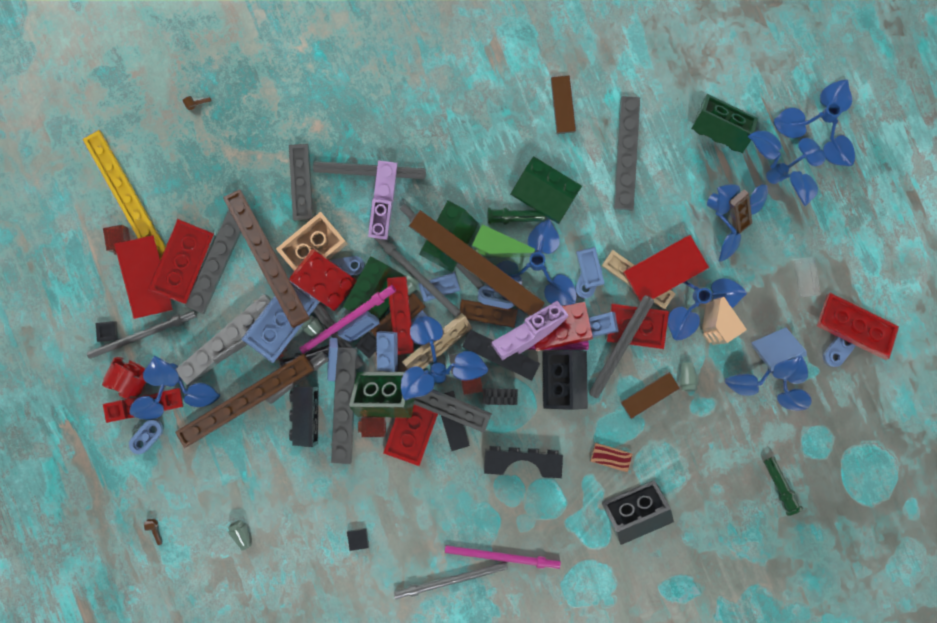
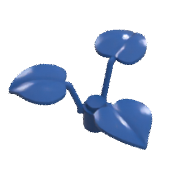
(836, 99)
(803, 184)
(720, 203)
(546, 240)
(684, 323)
(793, 370)
(165, 374)
(420, 383)

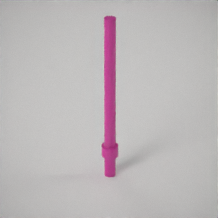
(377, 299)
(539, 562)

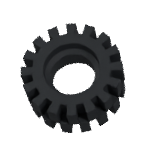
(500, 396)

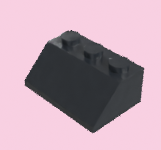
(565, 380)
(304, 416)
(638, 512)

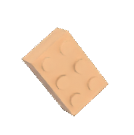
(316, 235)

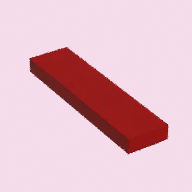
(401, 314)

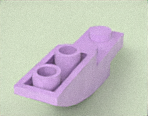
(383, 200)
(531, 332)

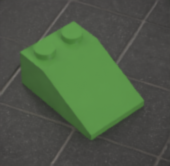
(497, 245)

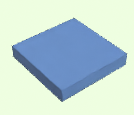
(778, 347)

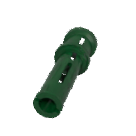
(505, 216)
(786, 494)

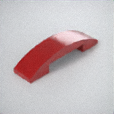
(121, 409)

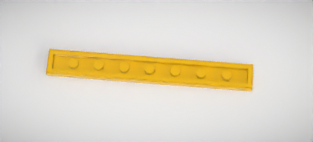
(122, 188)

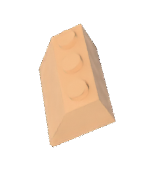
(721, 322)

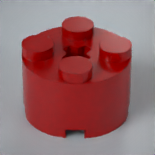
(125, 378)

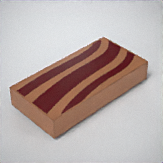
(611, 457)

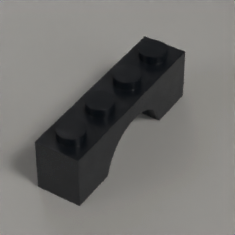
(516, 362)
(498, 460)

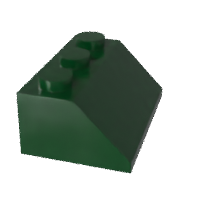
(724, 123)
(546, 190)
(457, 222)
(371, 280)
(380, 396)

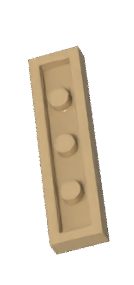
(617, 264)
(451, 334)

